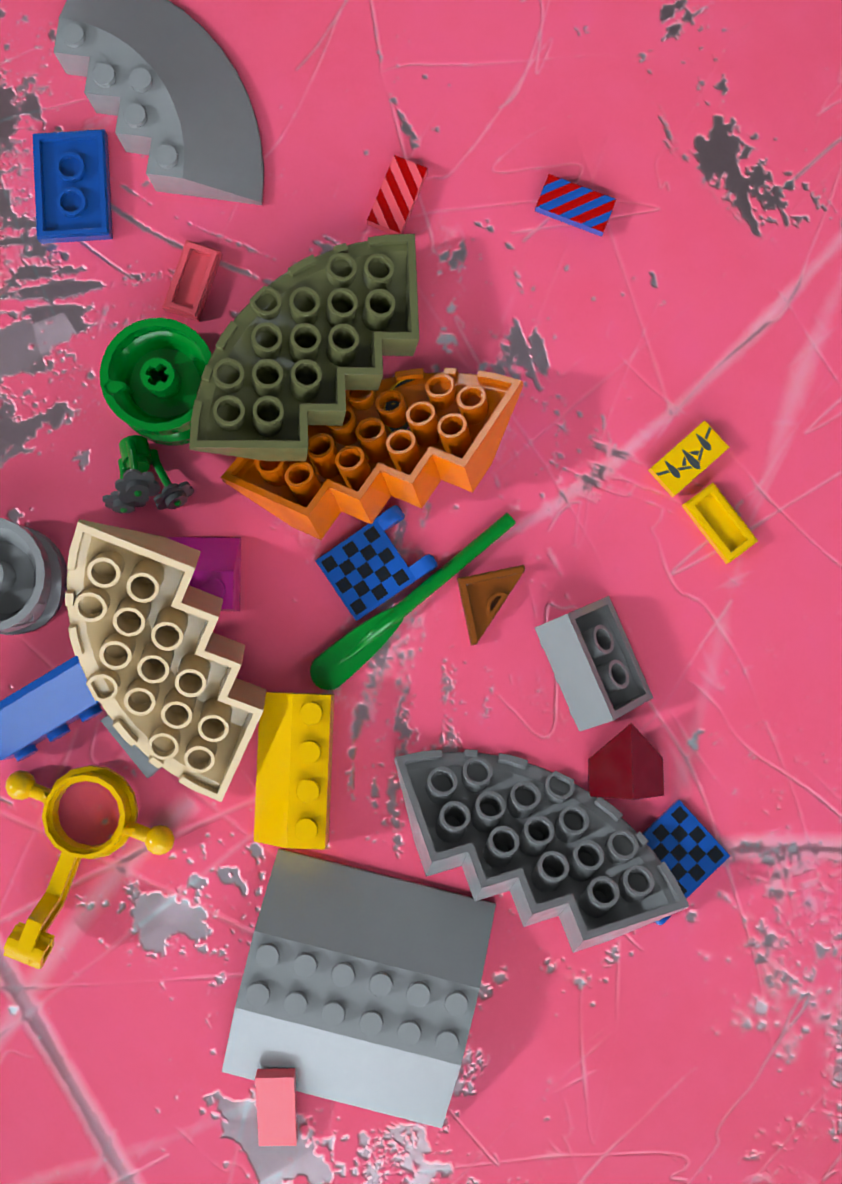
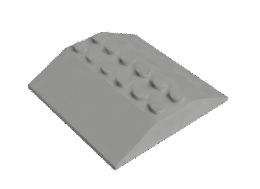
(360, 987)

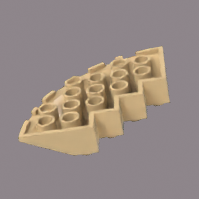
(155, 654)

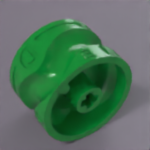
(154, 378)

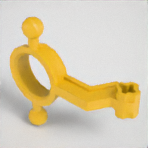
(30, 941)

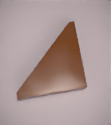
(484, 596)

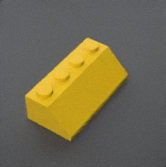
(294, 770)

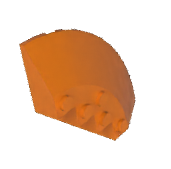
(362, 464)

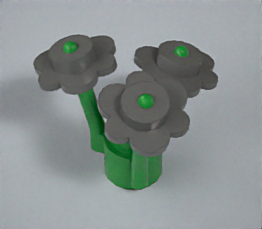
(138, 484)

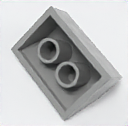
(594, 664)

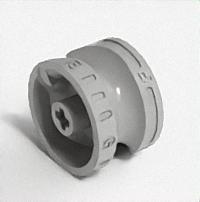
(30, 579)

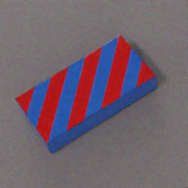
(575, 205)

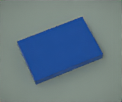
(72, 186)

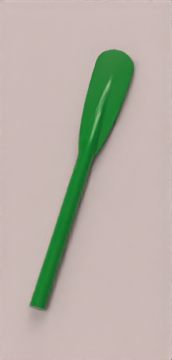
(356, 647)

